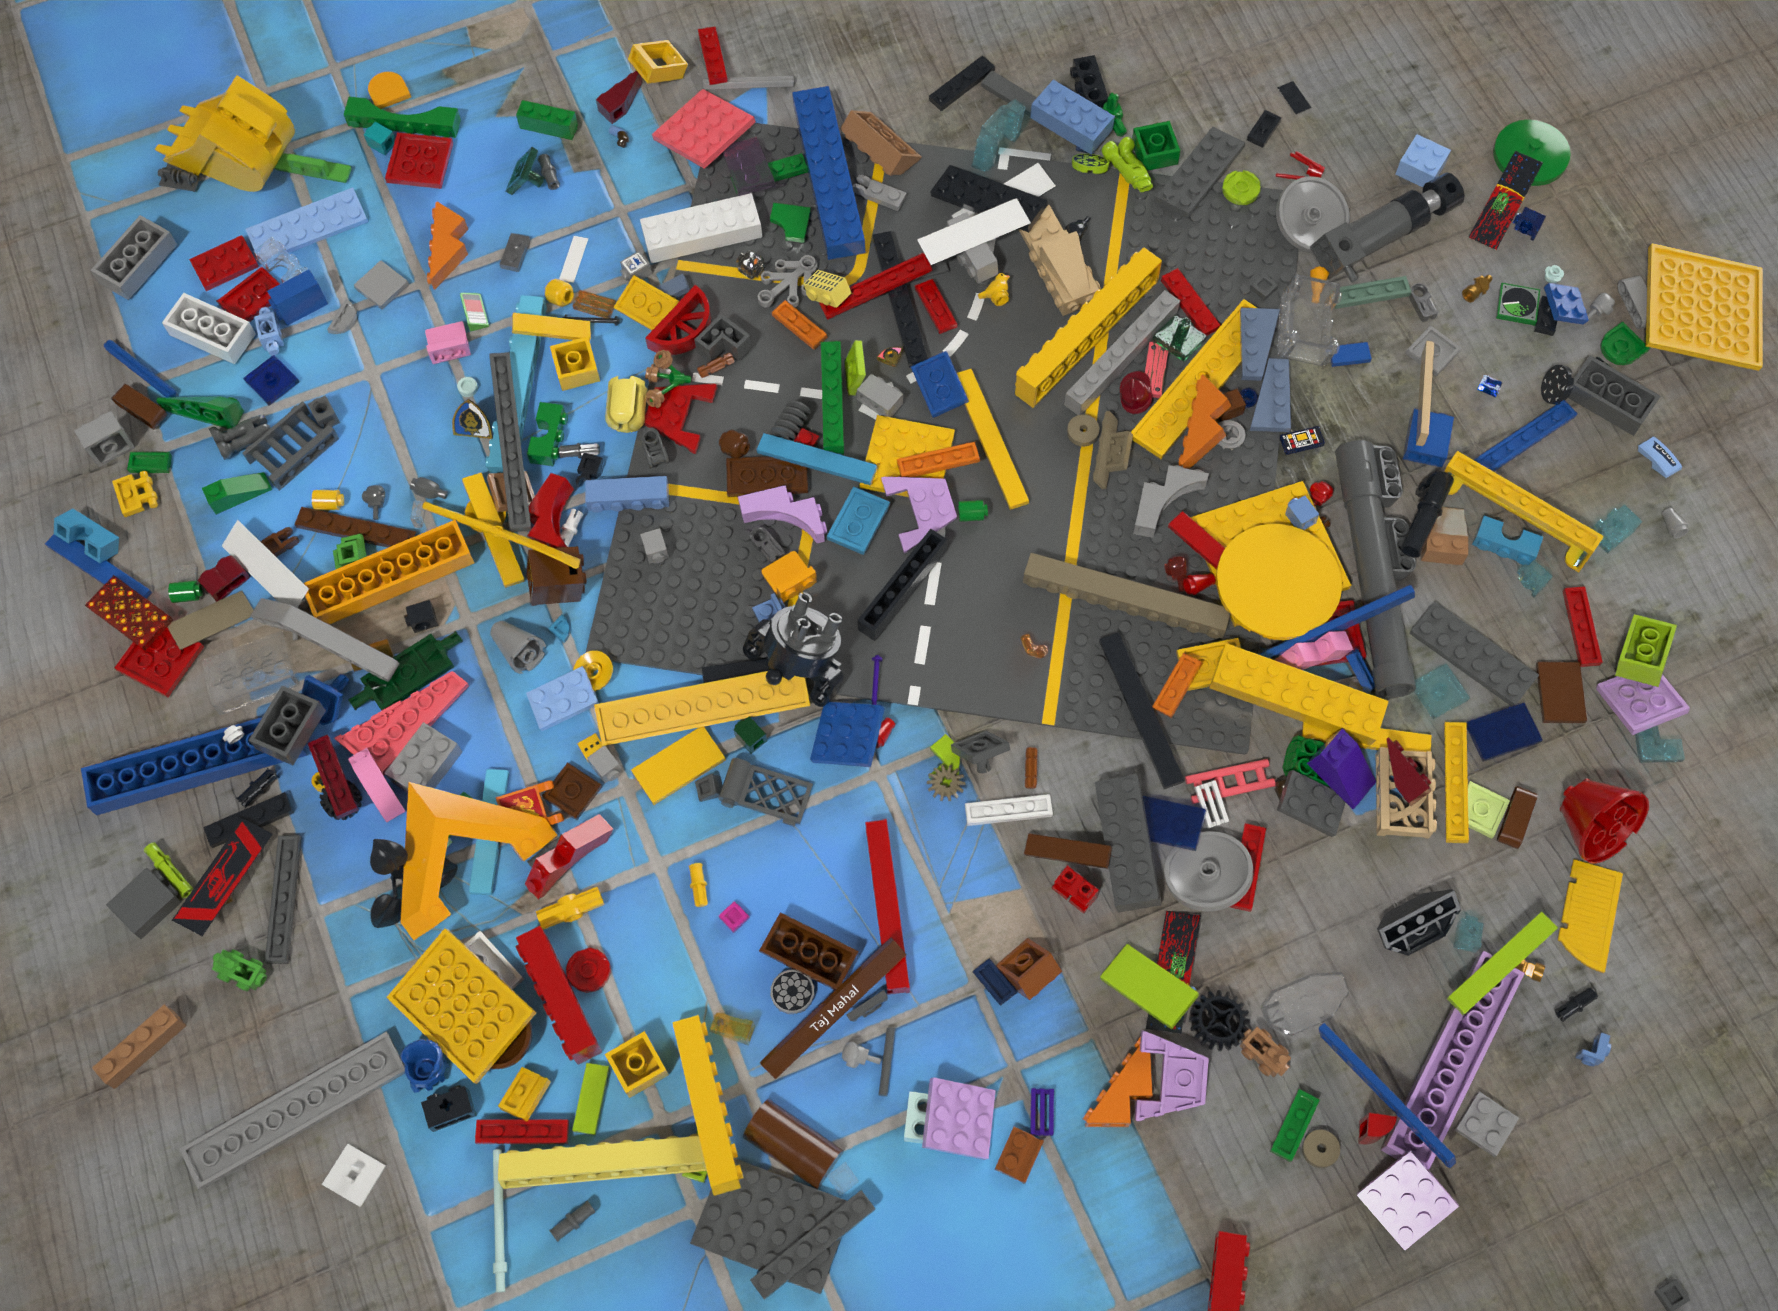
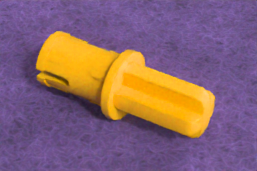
(698, 885)

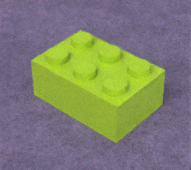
(1646, 650)

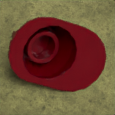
(1136, 392)

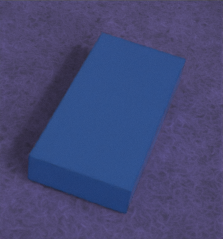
(1351, 354)
(1361, 670)

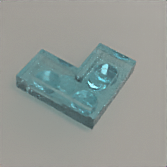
(1653, 749)

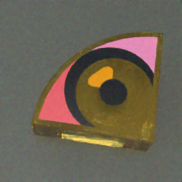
(890, 356)

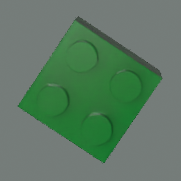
(1156, 145)

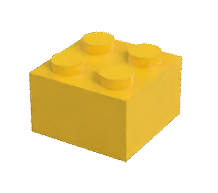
(575, 363)
(636, 1064)

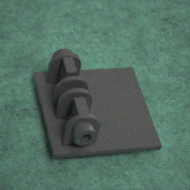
(178, 178)

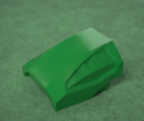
(1297, 756)

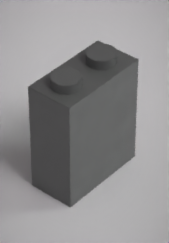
(144, 902)

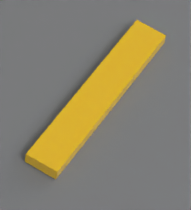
(498, 546)
(1408, 740)
(1456, 782)

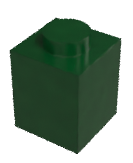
(749, 734)

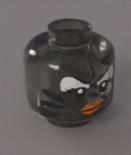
(751, 264)

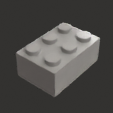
(424, 759)

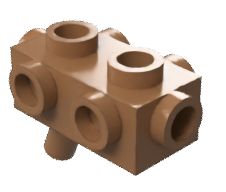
(1269, 1056)

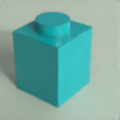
(379, 138)

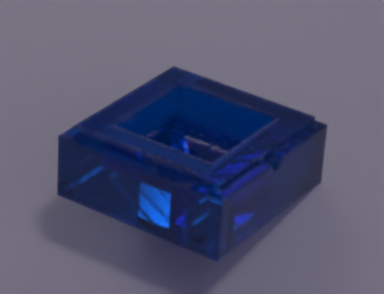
(1489, 386)

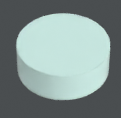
(467, 387)

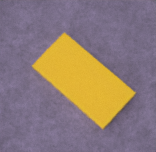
(678, 765)

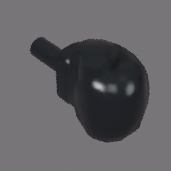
(1079, 226)

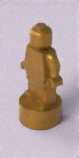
(1473, 291)
(1535, 971)

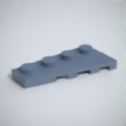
(1256, 335)
(1273, 403)

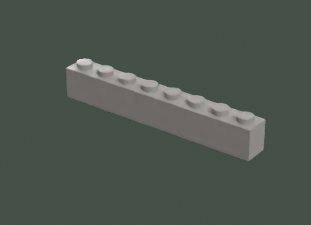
(1121, 353)

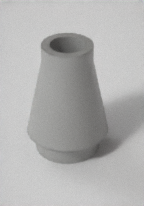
(1675, 524)

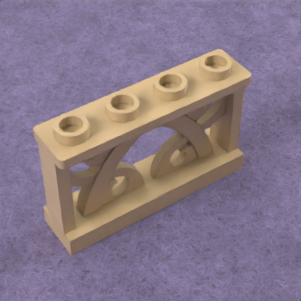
(1386, 815)

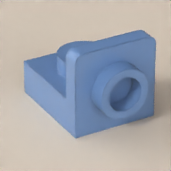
(769, 608)

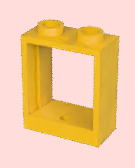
(641, 59)

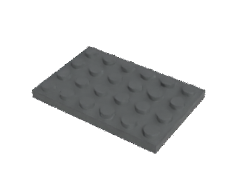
(766, 1220)

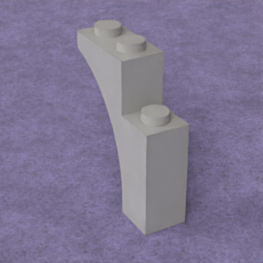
(1157, 497)

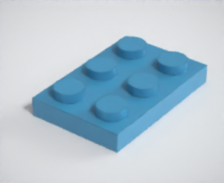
(858, 520)

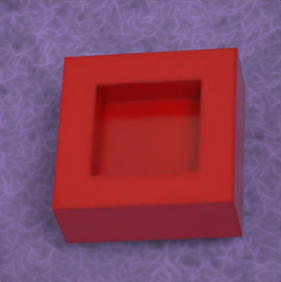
(807, 438)

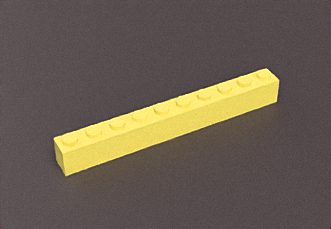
(601, 1161)

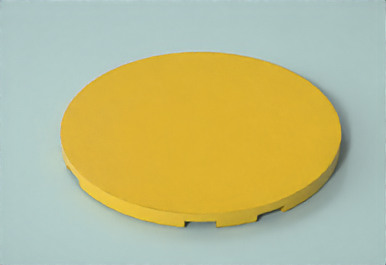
(1278, 581)

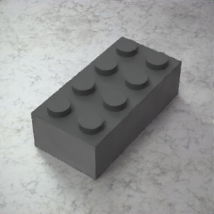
(1612, 395)

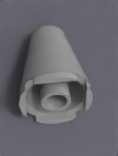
(518, 646)

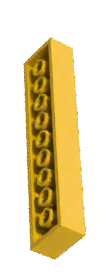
(1087, 327)

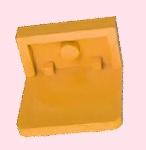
(789, 576)

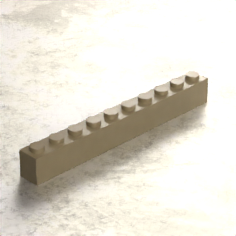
(1126, 595)

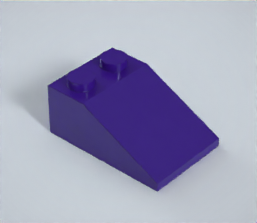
(1343, 768)

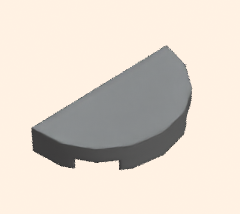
(344, 319)

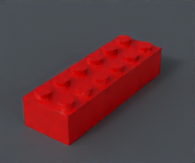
(559, 996)

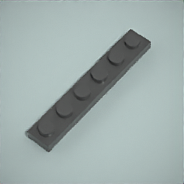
(812, 1244)

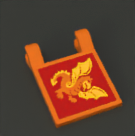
(530, 801)

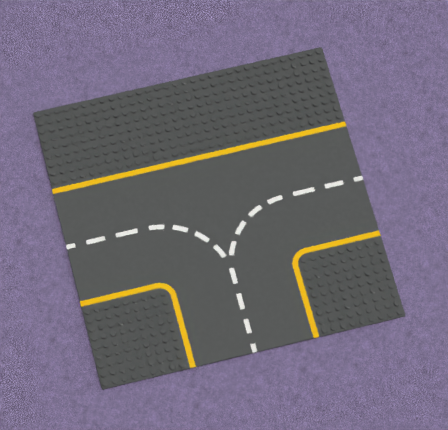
(962, 626)

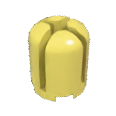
(626, 404)

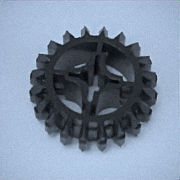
(1213, 1013)

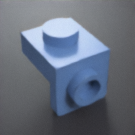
(1600, 1049)

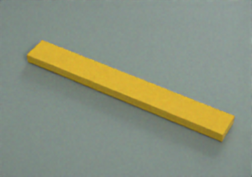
(992, 442)

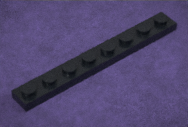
(900, 302)

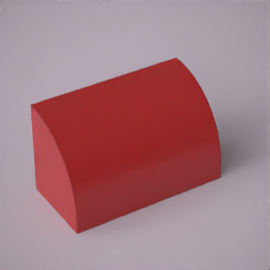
(1374, 1127)

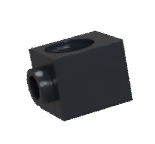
(421, 616)

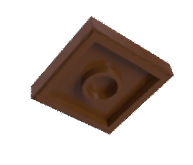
(572, 791)

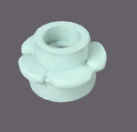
(1551, 277)

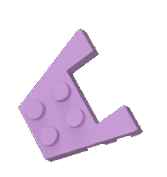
(929, 502)
(1181, 1078)

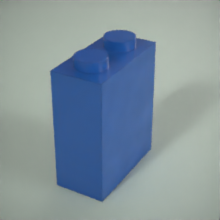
(296, 298)
(1437, 442)

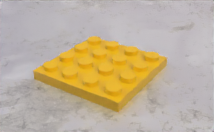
(899, 439)

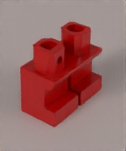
(1072, 884)

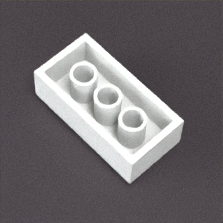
(209, 328)

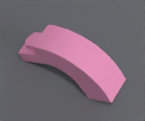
(376, 785)

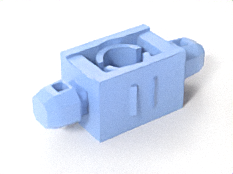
(272, 340)

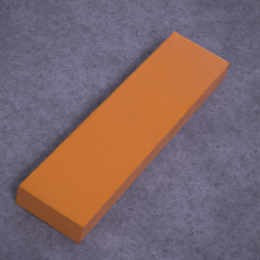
(938, 460)

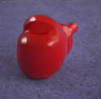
(1321, 492)

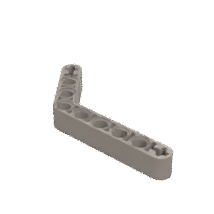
(324, 635)

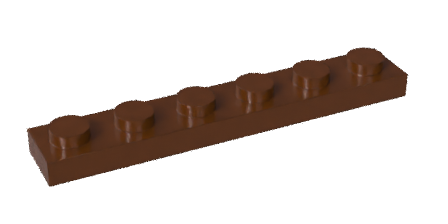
(346, 526)

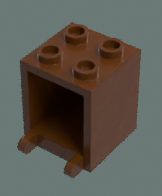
(550, 579)

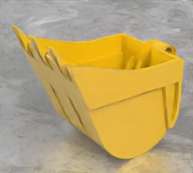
(232, 137)

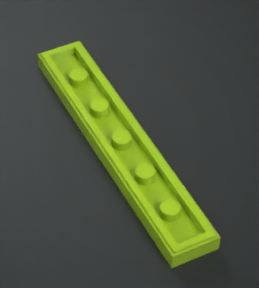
(1502, 963)

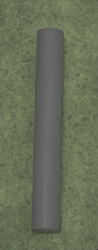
(886, 1064)

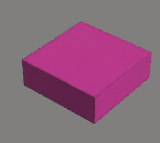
(734, 917)

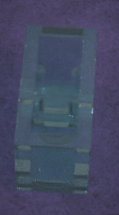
(1616, 527)

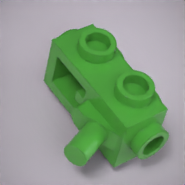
(236, 968)

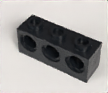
(1089, 80)

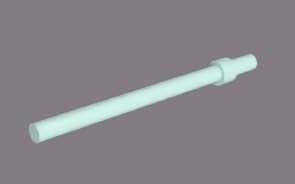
(500, 1265)

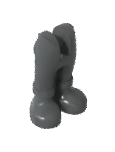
(241, 435)

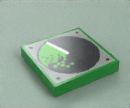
(1518, 304)

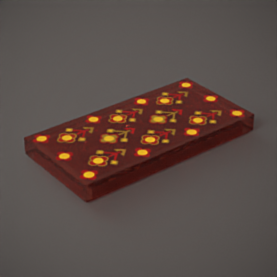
(129, 612)

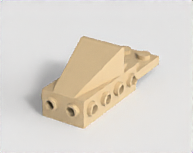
(1060, 263)

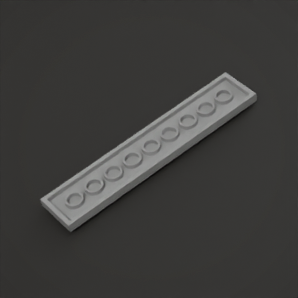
(292, 1111)

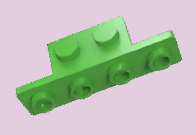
(313, 167)

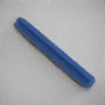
(139, 369)

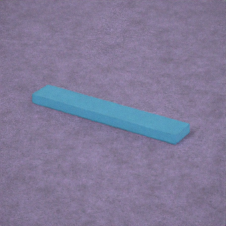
(817, 459)

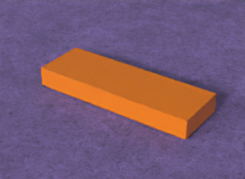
(799, 324)
(1177, 685)

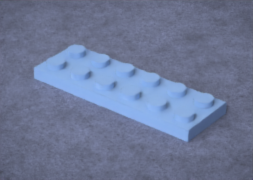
(311, 222)

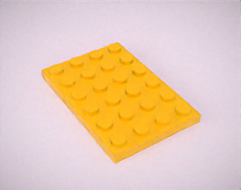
(461, 1005)

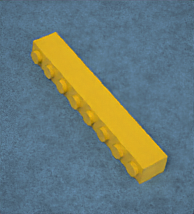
(706, 1105)

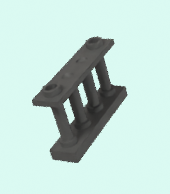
(299, 461)

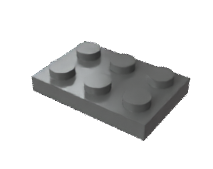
(1311, 803)

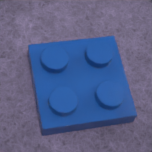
(1566, 303)

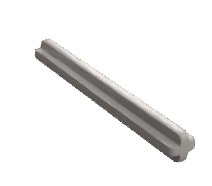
(752, 82)

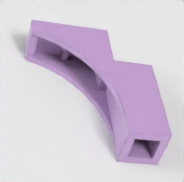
(779, 505)

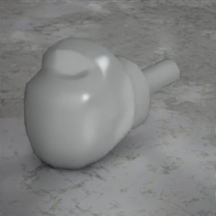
(1602, 304)
(855, 1054)

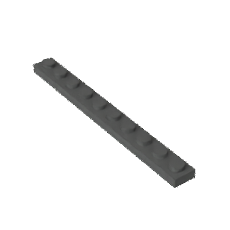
(510, 442)

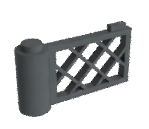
(737, 787)

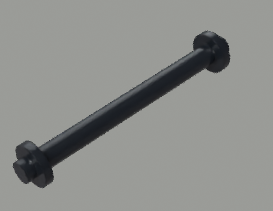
(616, 321)

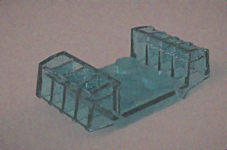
(1003, 122)

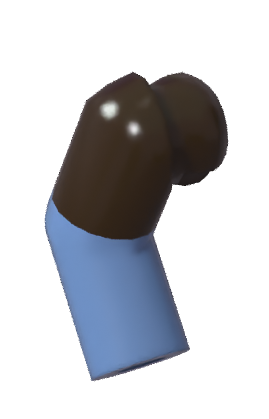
(621, 134)

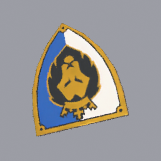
(471, 421)

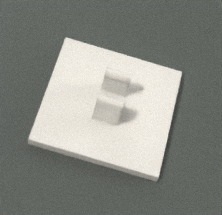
(354, 1175)

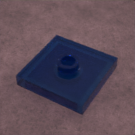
(271, 380)

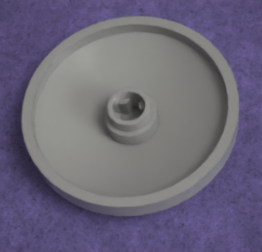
(1310, 210)
(1212, 875)

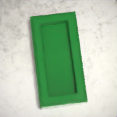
(149, 461)

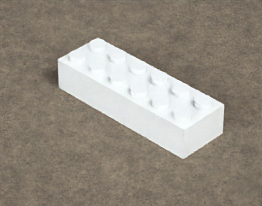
(701, 228)

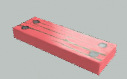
(1156, 368)

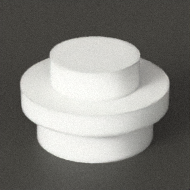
(233, 734)

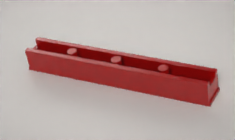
(886, 900)

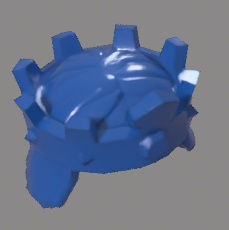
(424, 1064)

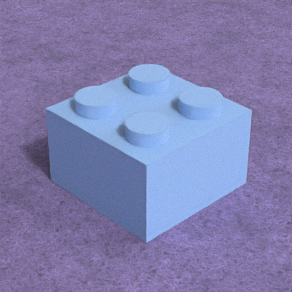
(1422, 161)

